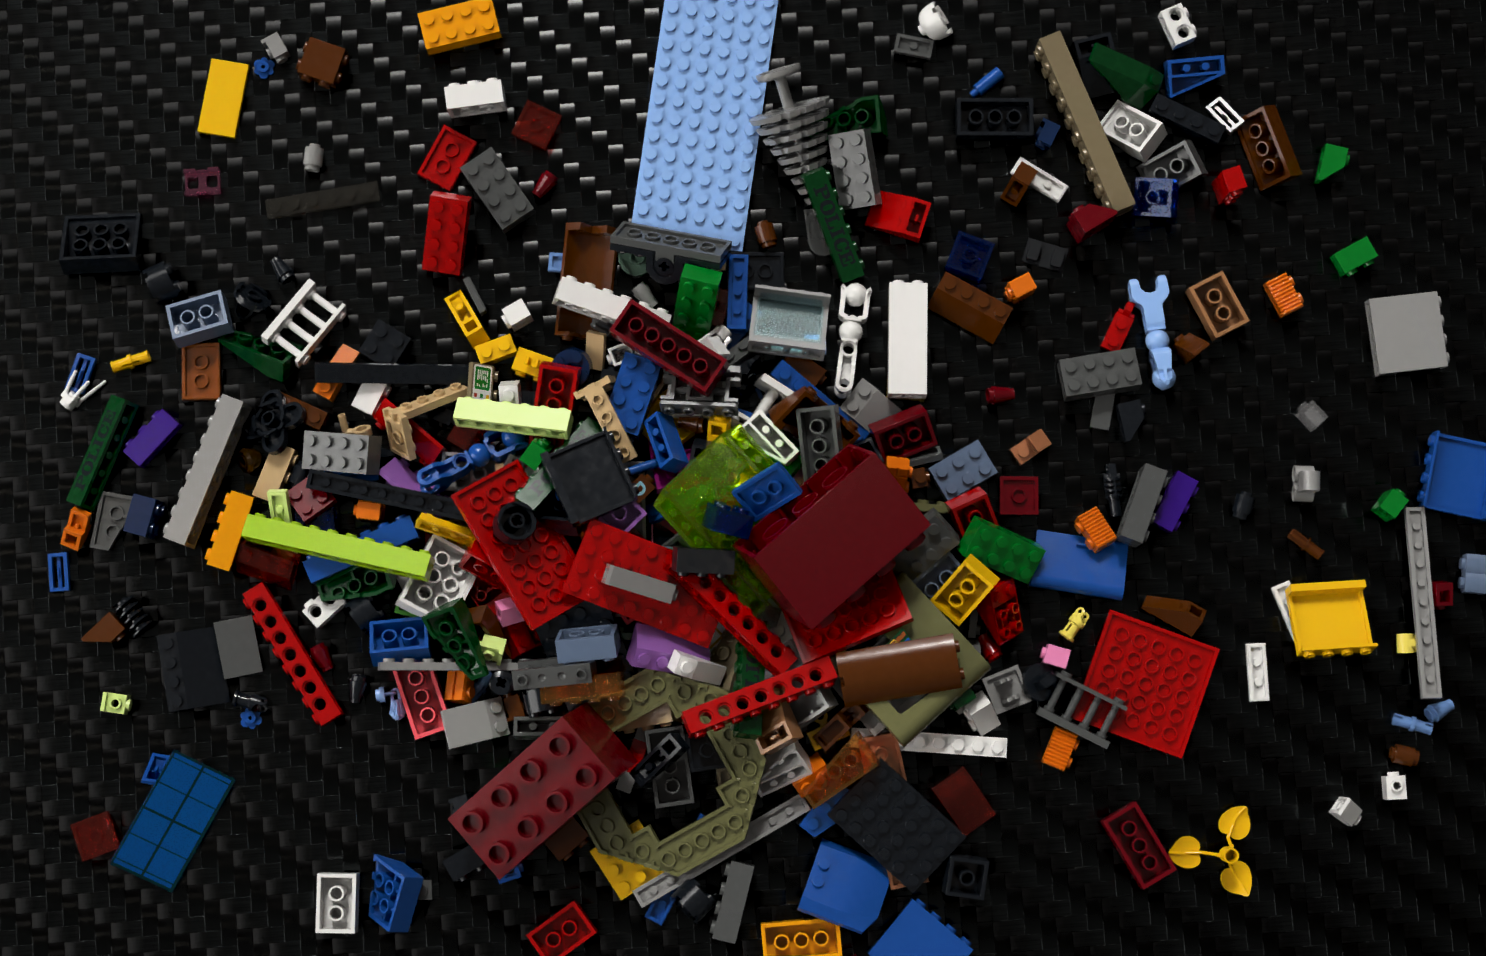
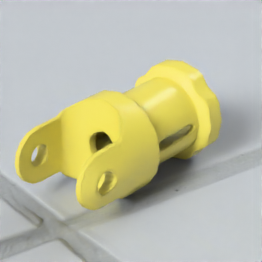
(1075, 623)

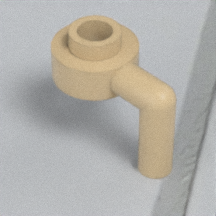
(361, 429)

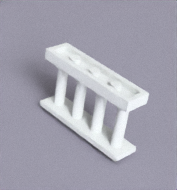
(296, 305)

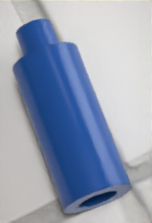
(987, 82)

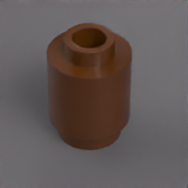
(765, 234)
(1404, 755)

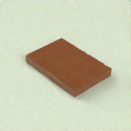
(201, 372)

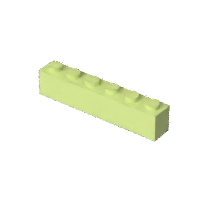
(513, 418)

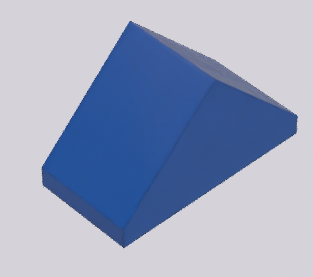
(154, 768)

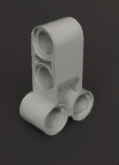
(1305, 483)

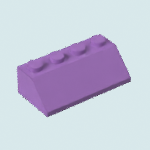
(399, 475)
(653, 648)

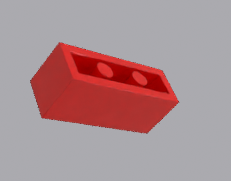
(1229, 185)

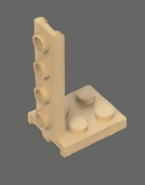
(606, 415)
(397, 421)

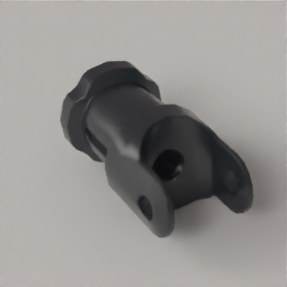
(252, 702)

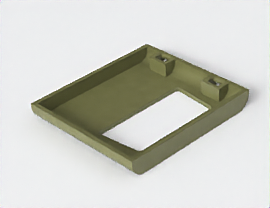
(927, 623)

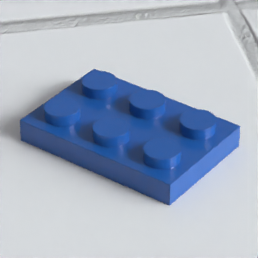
(767, 491)

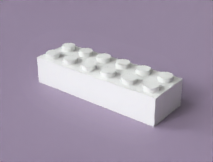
(595, 302)

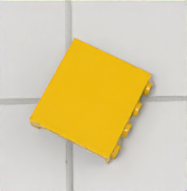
(1329, 618)

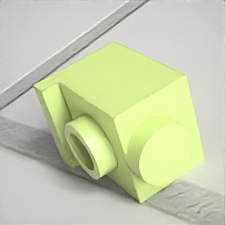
(493, 648)
(107, 703)

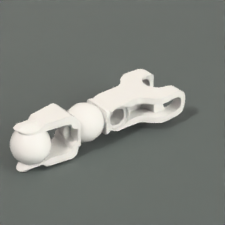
(850, 333)

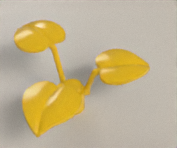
(1236, 878)

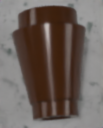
(694, 424)

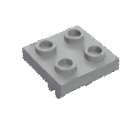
(1005, 689)

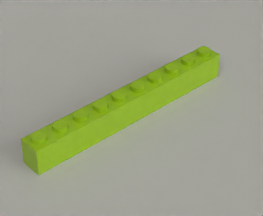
(338, 547)

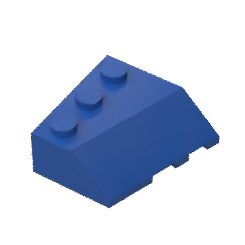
(394, 894)

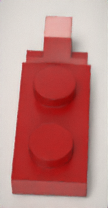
(1118, 328)

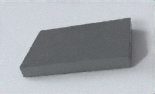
(238, 647)

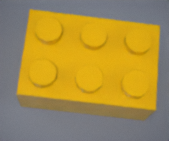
(964, 589)

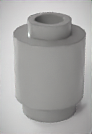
(313, 157)

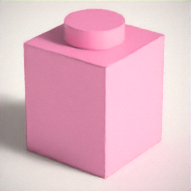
(507, 612)
(1055, 656)

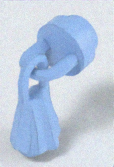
(397, 709)

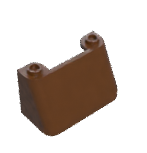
(784, 414)

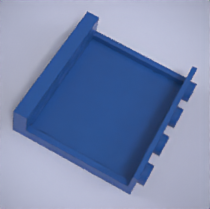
(1454, 476)
(920, 934)

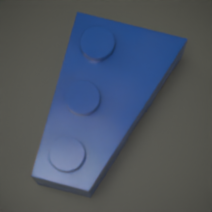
(1189, 73)
(817, 820)

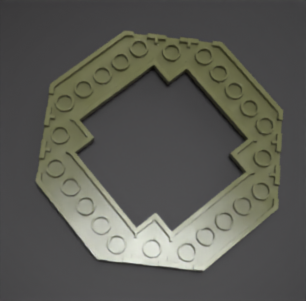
(708, 834)

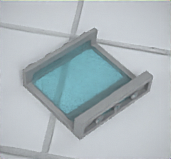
(789, 322)

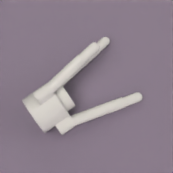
(720, 331)
(71, 399)

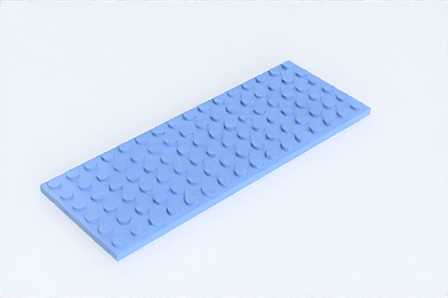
(697, 125)

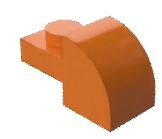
(77, 529)

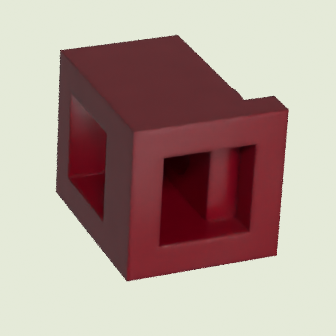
(1442, 594)

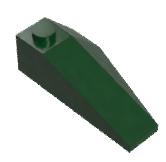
(1130, 78)
(861, 114)
(270, 360)
(456, 631)

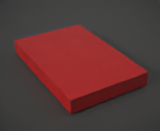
(446, 157)

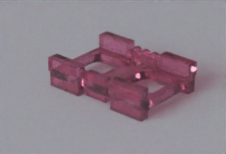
(202, 177)

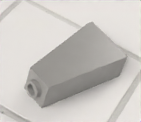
(639, 584)

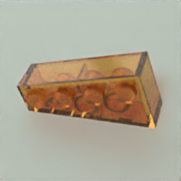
(603, 686)
(844, 769)

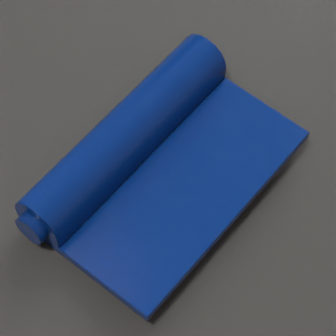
(1077, 570)

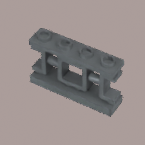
(702, 405)

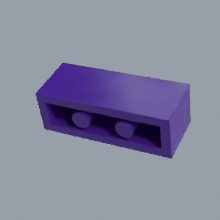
(152, 438)
(1175, 502)

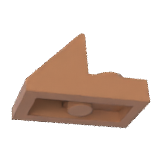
(1030, 446)

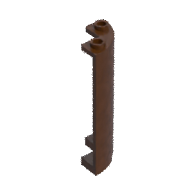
(589, 260)
(899, 670)

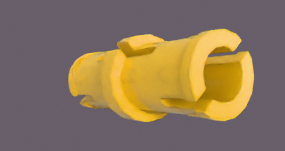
(130, 361)

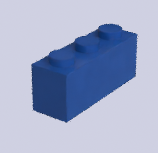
(666, 442)

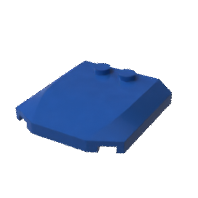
(844, 887)

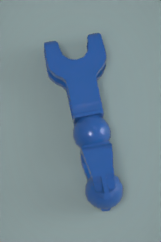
(479, 454)

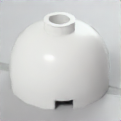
(933, 22)

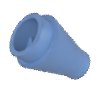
(1437, 711)

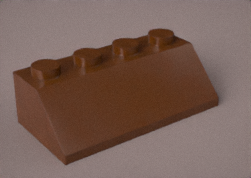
(1268, 148)
(969, 307)

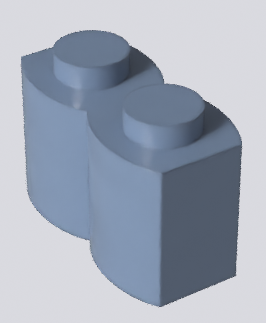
(1473, 574)

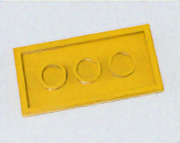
(223, 98)

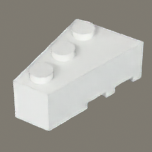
(771, 439)
(784, 768)

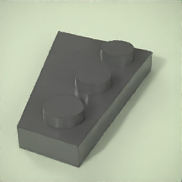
(109, 519)

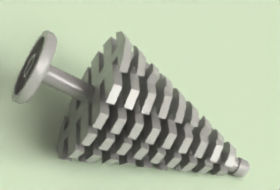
(795, 126)

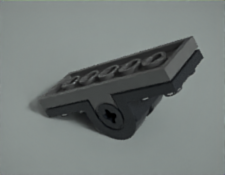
(669, 250)

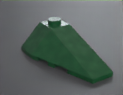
(355, 583)

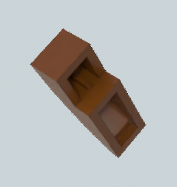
(839, 725)

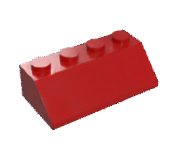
(426, 446)

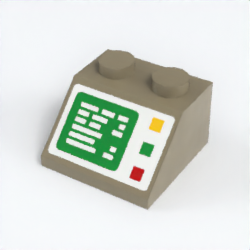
(482, 381)

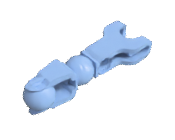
(1154, 325)

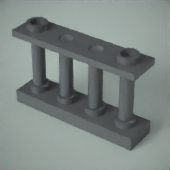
(548, 673)
(1065, 719)

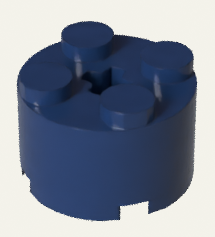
(576, 357)

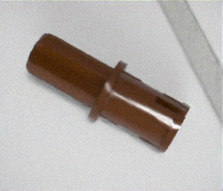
(1305, 544)

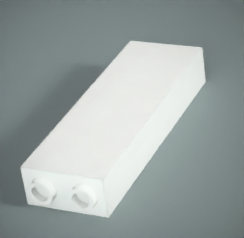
(907, 339)

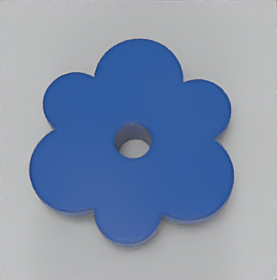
(264, 72)
(256, 719)

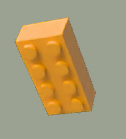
(459, 25)
(228, 535)
(801, 938)

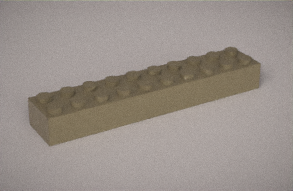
(1083, 123)

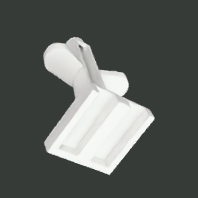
(773, 391)

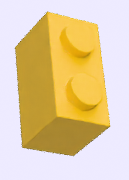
(496, 350)

